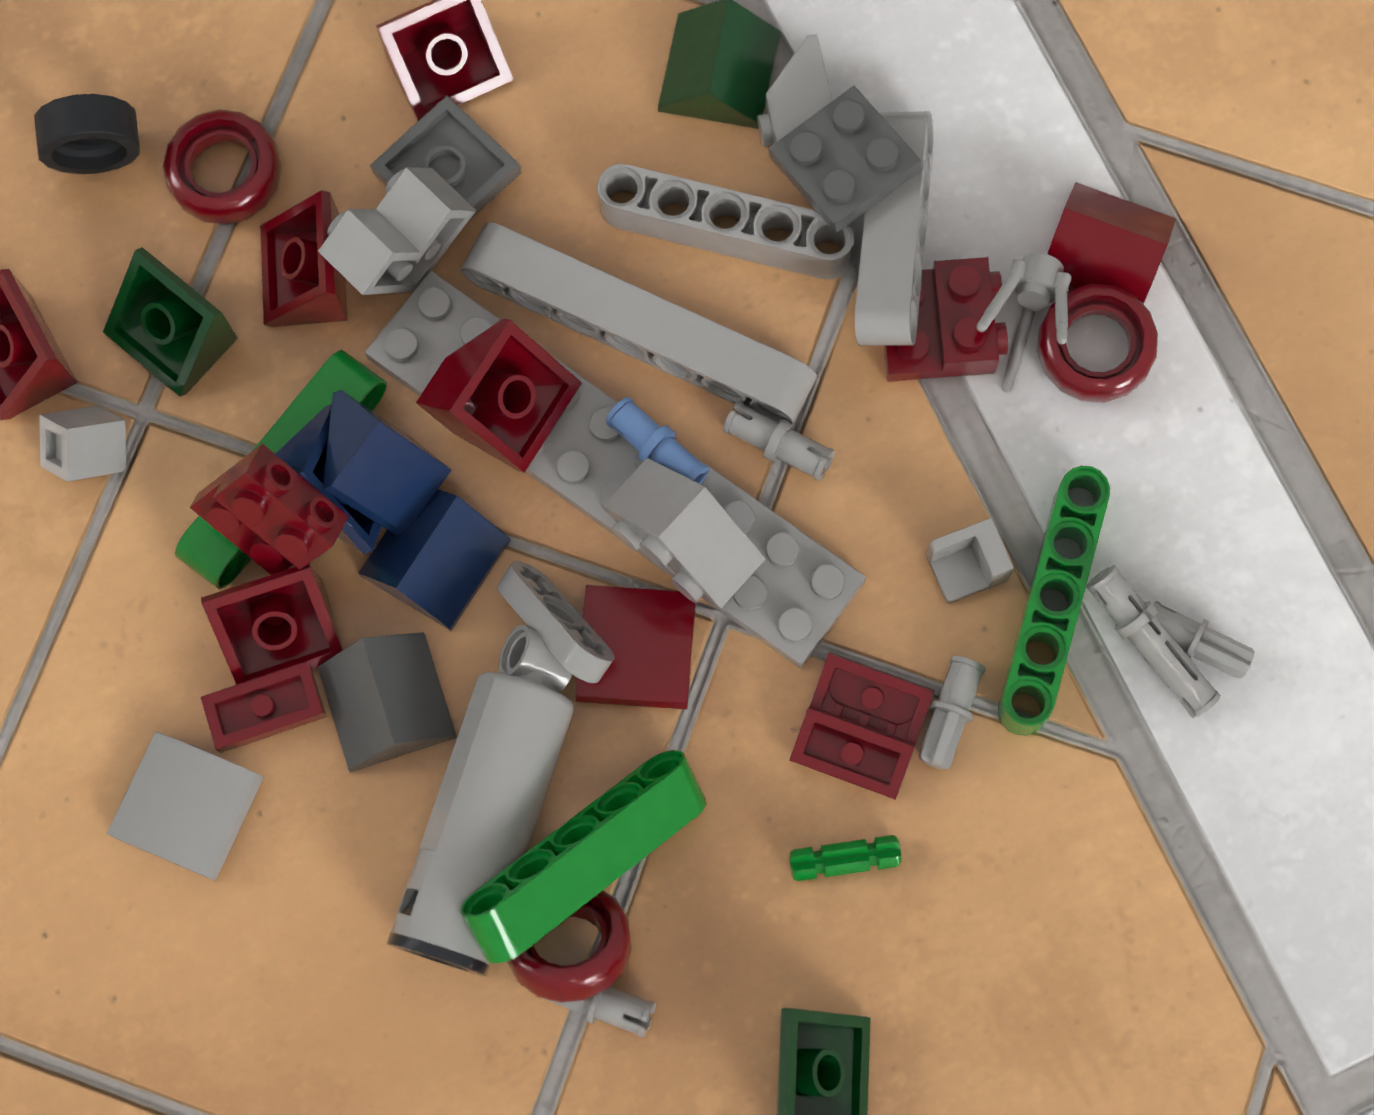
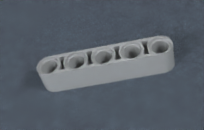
(706, 203)
(895, 246)

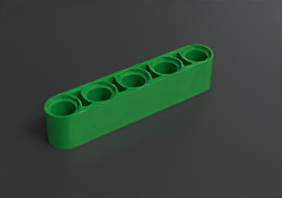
(206, 548)
(1058, 574)
(583, 856)

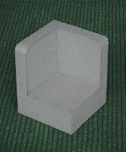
(82, 443)
(969, 561)

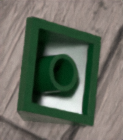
(719, 64)
(167, 324)
(823, 1063)

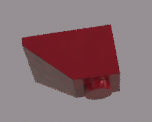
(500, 394)

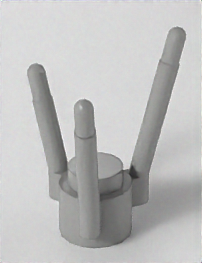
(1037, 282)

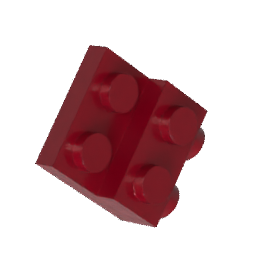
(947, 335)
(270, 512)

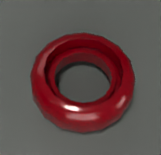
(211, 129)
(1111, 384)
(590, 976)

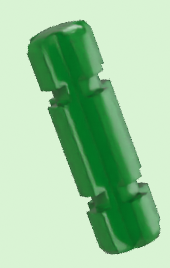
(845, 858)

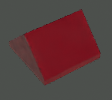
(443, 53)
(1110, 241)
(296, 278)
(29, 356)
(274, 623)

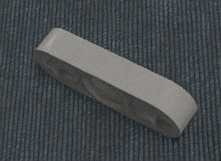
(557, 622)

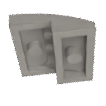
(185, 805)

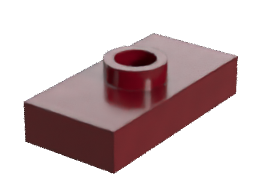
(263, 707)

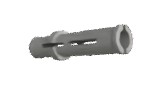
(1138, 623)

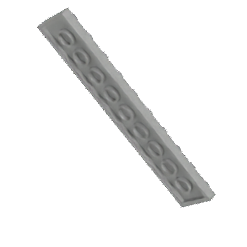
(584, 461)

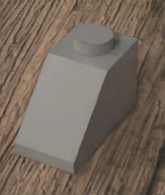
(796, 93)

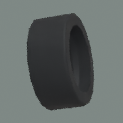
(87, 134)

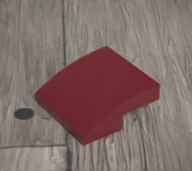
(650, 643)
(862, 725)

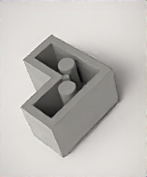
(401, 238)
(685, 528)

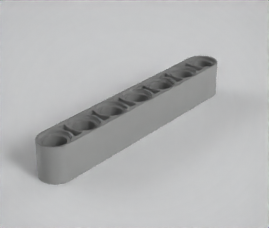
(638, 323)

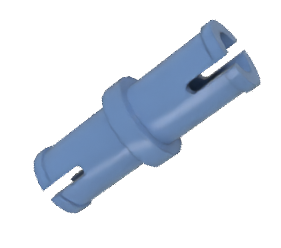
(654, 441)

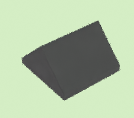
(386, 699)

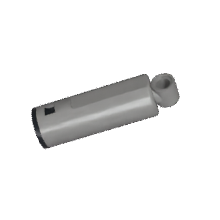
(486, 799)

